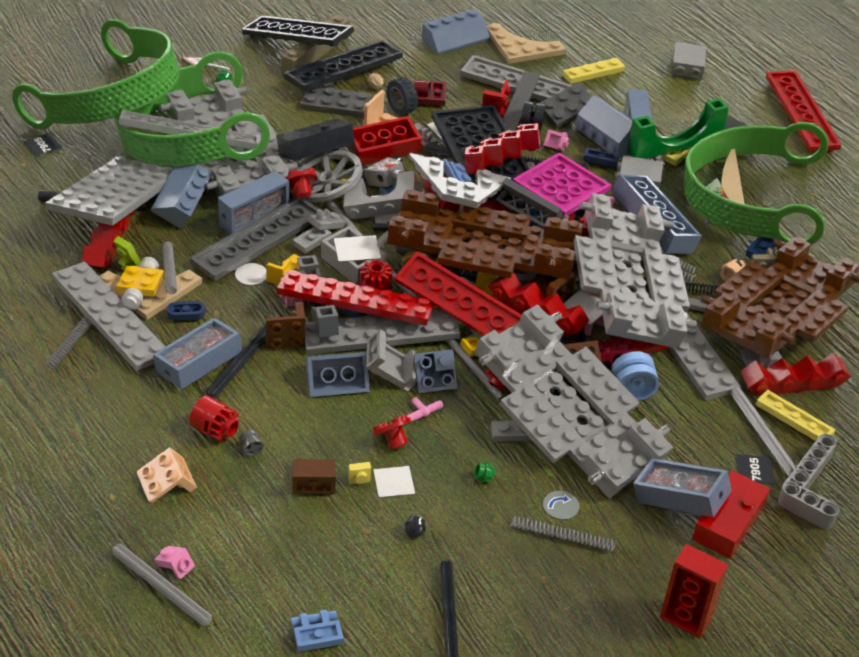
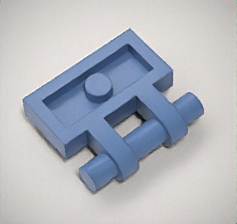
(317, 635)

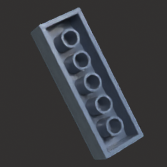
(639, 190)

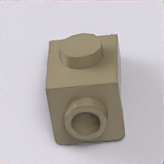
(764, 260)

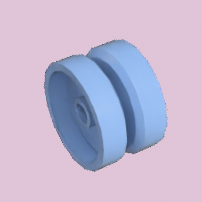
(636, 374)

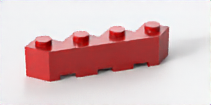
(507, 145)
(102, 247)
(522, 298)
(802, 376)

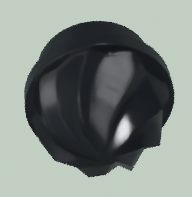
(415, 526)

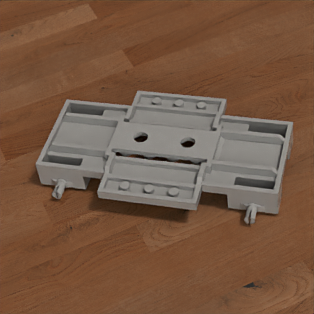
(213, 111)
(628, 239)
(526, 364)

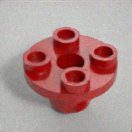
(300, 182)
(394, 432)

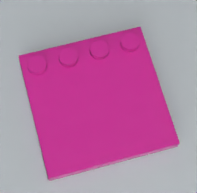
(562, 182)

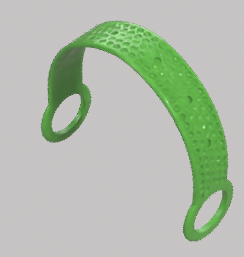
(111, 99)
(196, 146)
(738, 216)

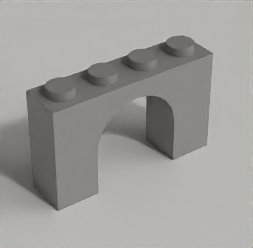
(359, 205)

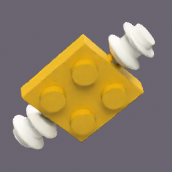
(139, 282)

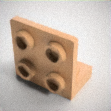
(374, 110)
(164, 474)

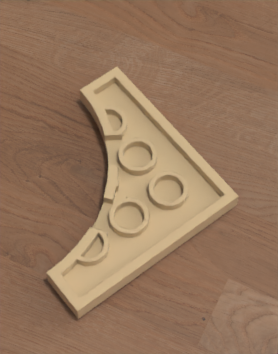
(519, 49)
(152, 305)

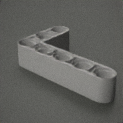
(795, 491)

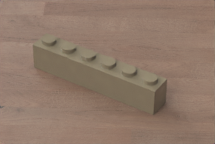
(304, 53)

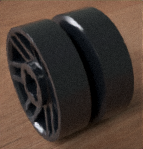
(532, 116)

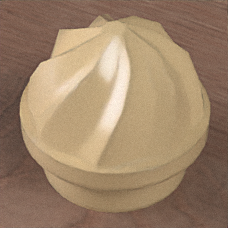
(375, 81)

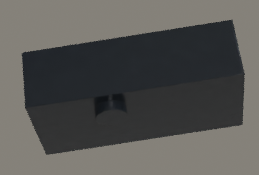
(315, 139)

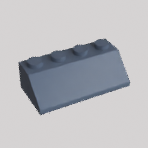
(455, 31)
(605, 126)
(181, 194)

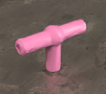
(422, 410)

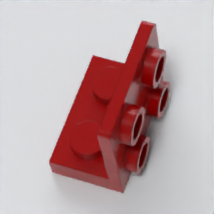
(498, 99)

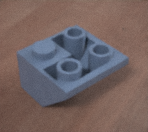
(435, 371)

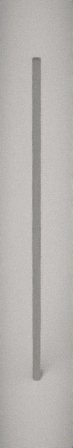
(453, 343)

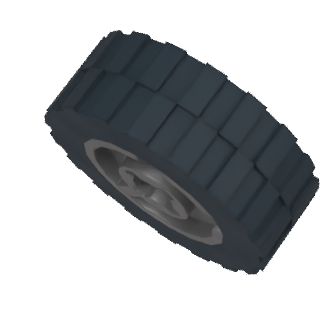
(402, 96)

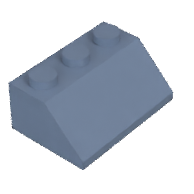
(337, 374)

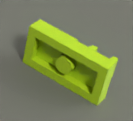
(128, 253)

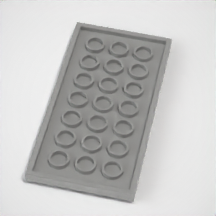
(111, 191)

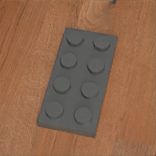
(335, 101)

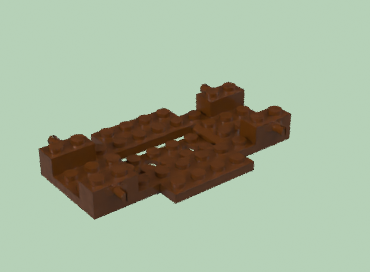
(439, 231)
(807, 312)

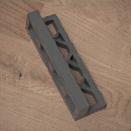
(530, 199)

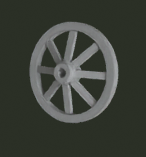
(329, 178)

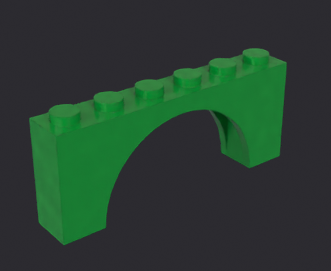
(646, 144)

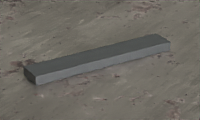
(523, 93)

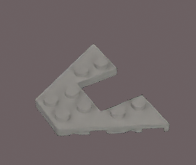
(457, 191)

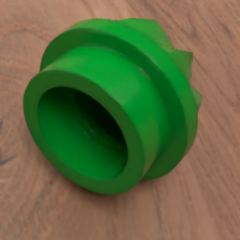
(223, 75)
(484, 472)

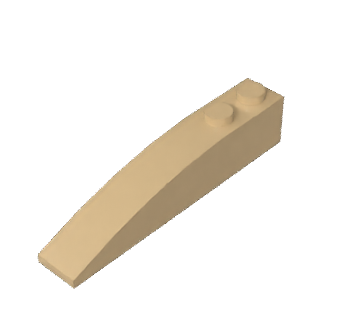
(731, 179)

